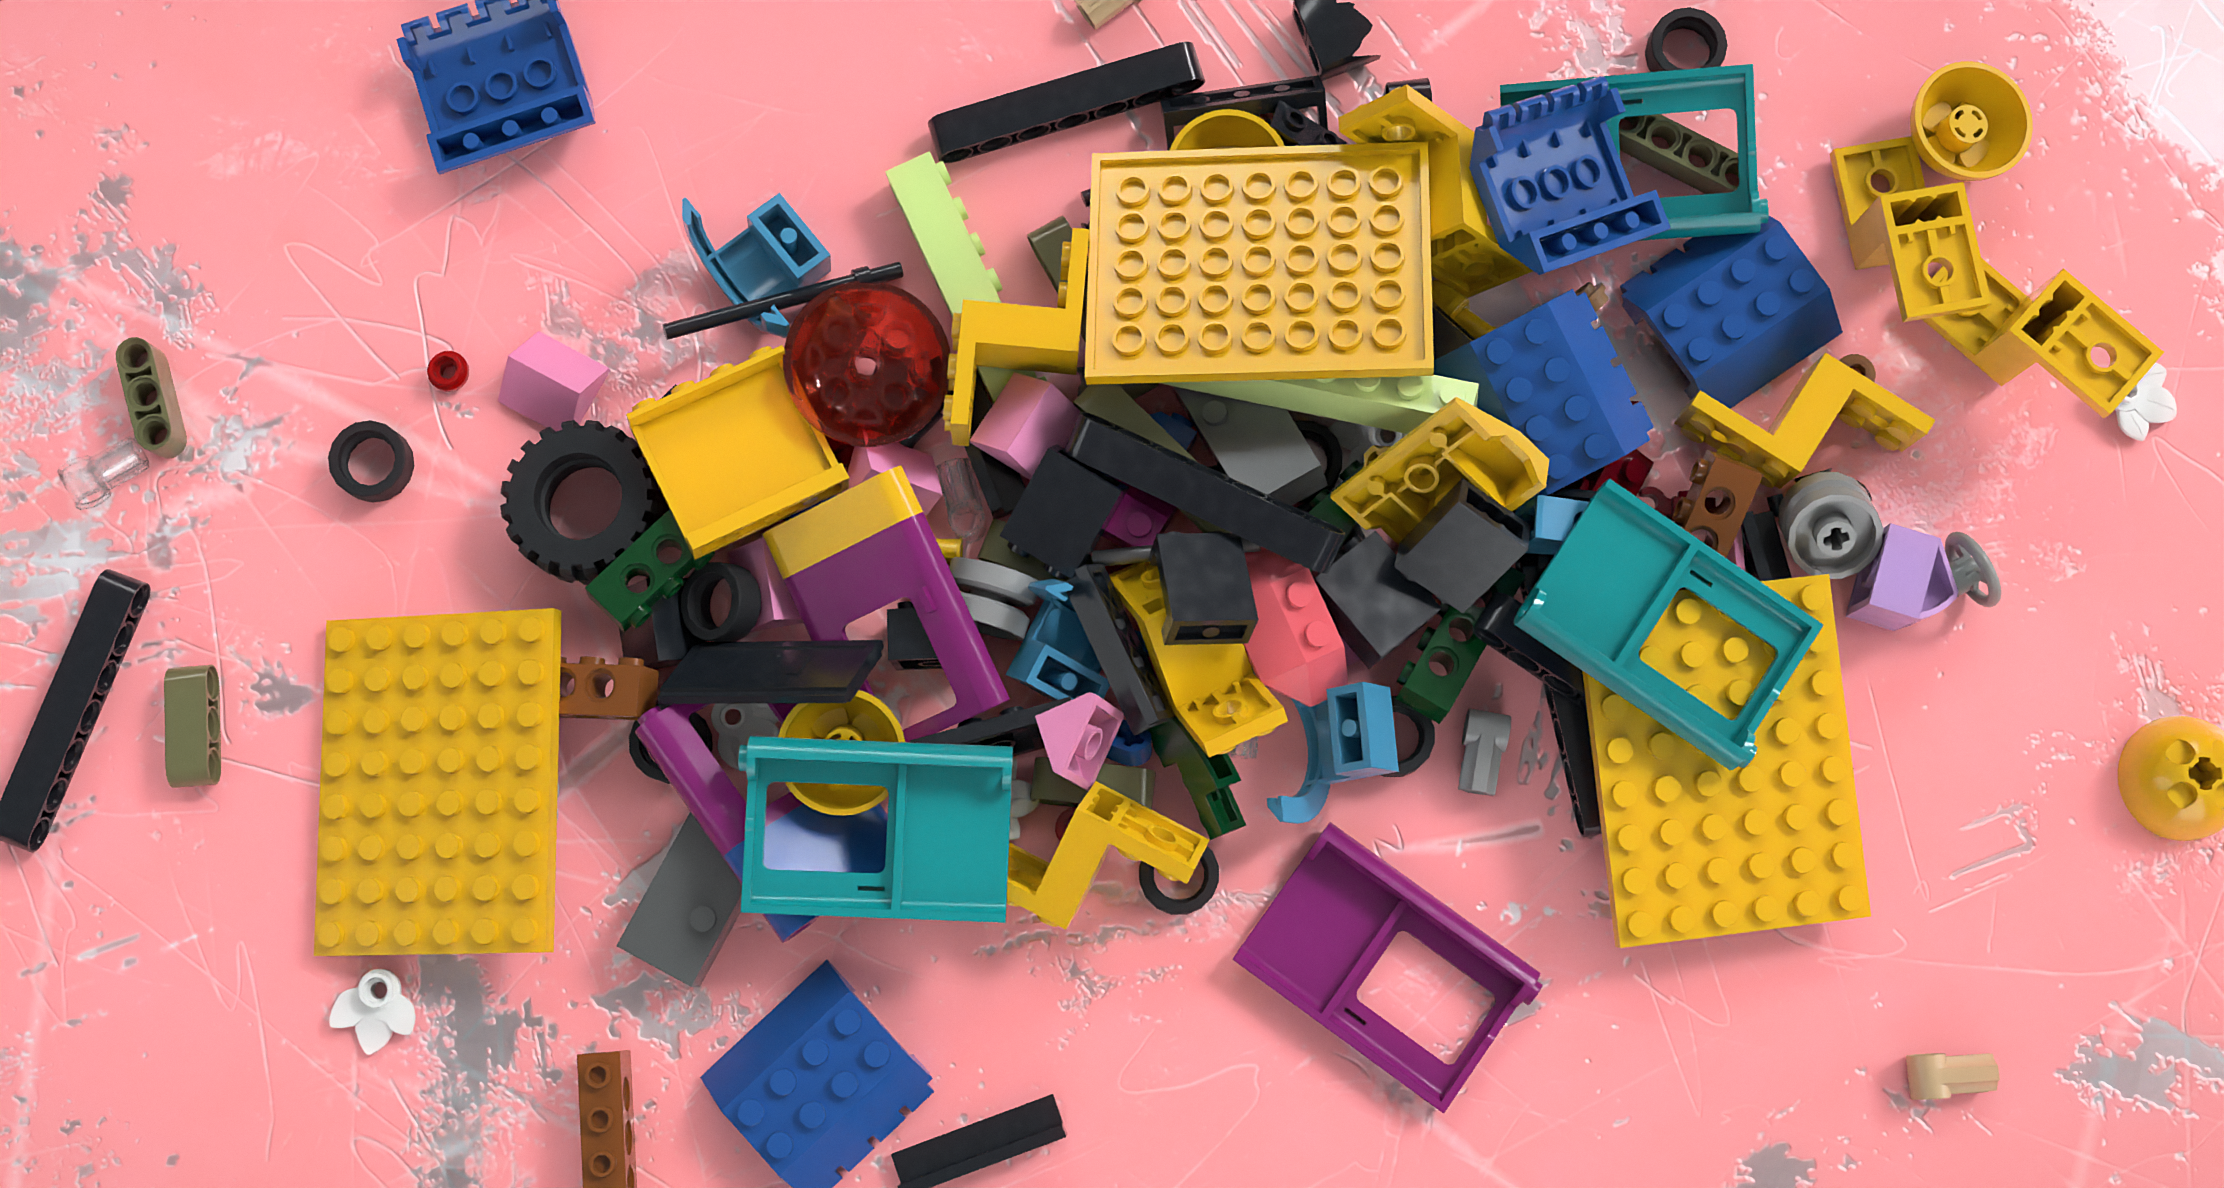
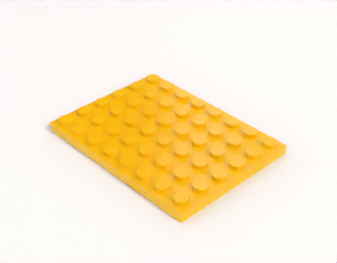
(1260, 264)
(439, 784)
(1716, 846)

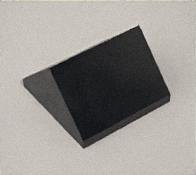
(663, 637)

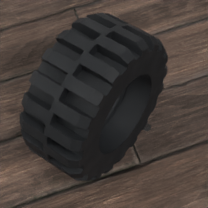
(542, 472)

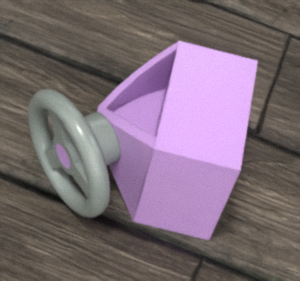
(1919, 578)

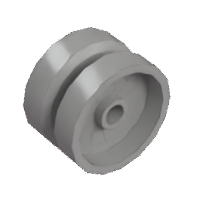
(1830, 525)
(991, 593)

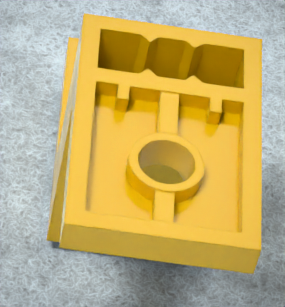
(1910, 229)
(1462, 243)
(2056, 330)
(1016, 338)
(1803, 420)
(1204, 683)
(1101, 820)

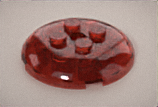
(872, 324)

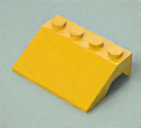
(1432, 458)

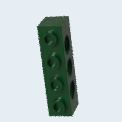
(641, 559)
(1436, 694)

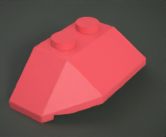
(1295, 638)

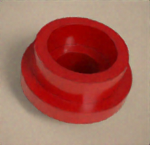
(440, 363)

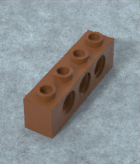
(1723, 522)
(631, 696)
(607, 1120)

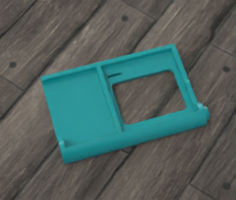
(1687, 92)
(1613, 587)
(942, 829)

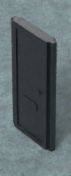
(771, 672)

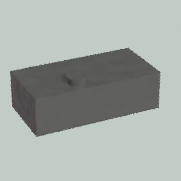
(1255, 444)
(685, 909)

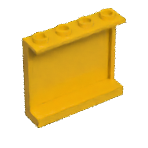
(734, 452)

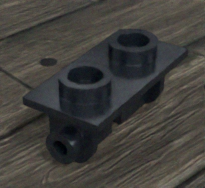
(1298, 129)

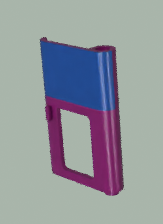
(793, 831)

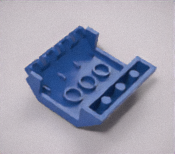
(495, 78)
(1558, 179)
(1735, 309)
(1556, 387)
(817, 1082)

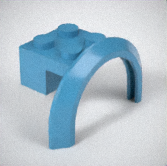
(763, 260)
(1056, 651)
(1346, 741)

